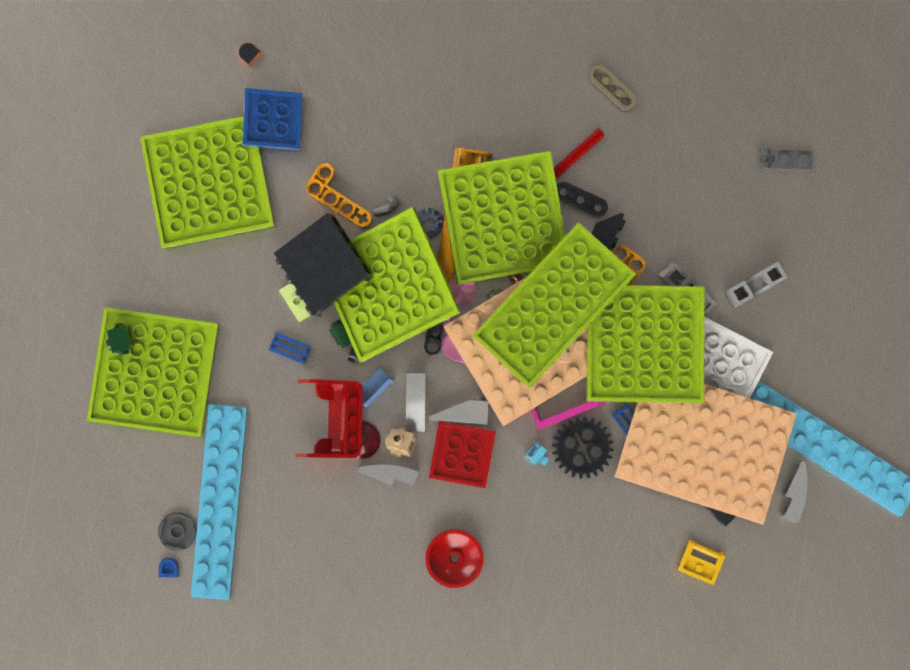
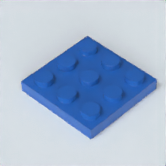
(272, 119)

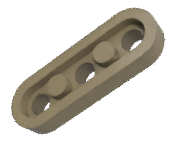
(609, 79)

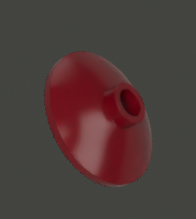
(371, 442)

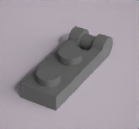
(786, 160)

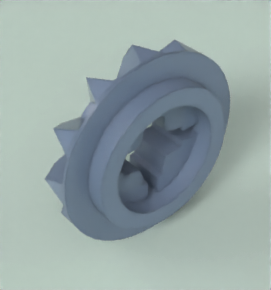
(434, 215)

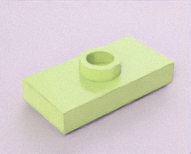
(294, 302)

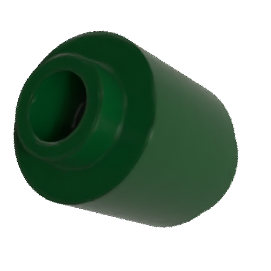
(339, 334)

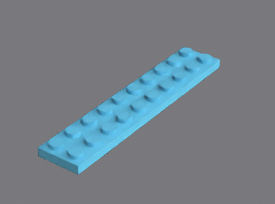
(841, 455)
(219, 502)

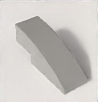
(675, 276)
(415, 401)
(390, 473)
(796, 492)

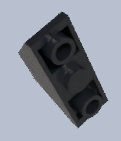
(607, 229)

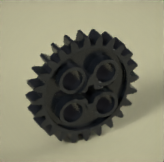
(566, 455)

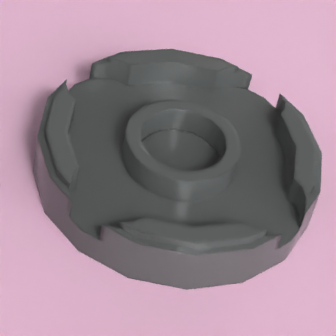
(177, 531)

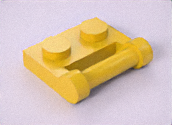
(699, 568)

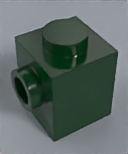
(119, 341)

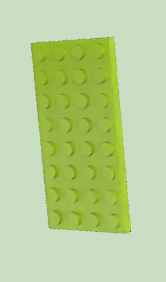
(554, 305)

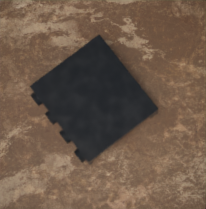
(322, 264)

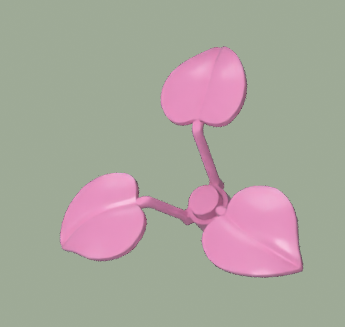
(465, 295)

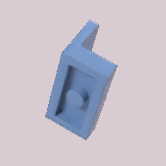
(375, 386)

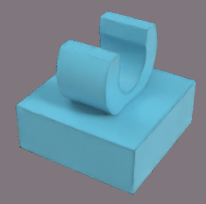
(536, 454)

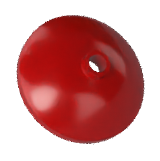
(452, 573)

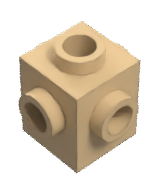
(400, 442)

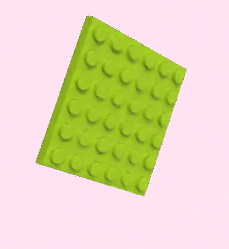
(205, 183)
(501, 215)
(406, 289)
(648, 346)
(161, 380)

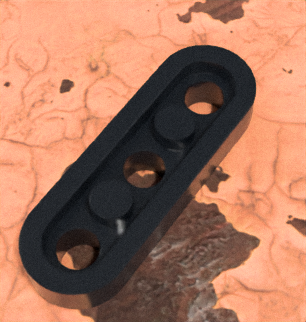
(590, 199)

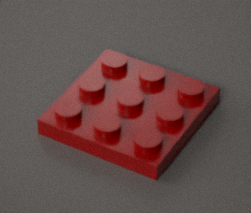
(462, 454)

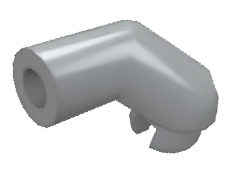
(392, 204)

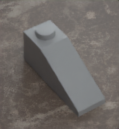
(470, 411)

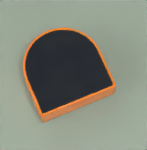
(248, 53)

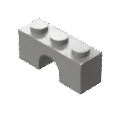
(756, 284)

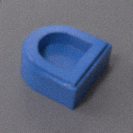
(168, 568)

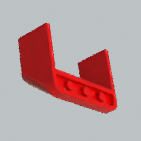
(343, 419)

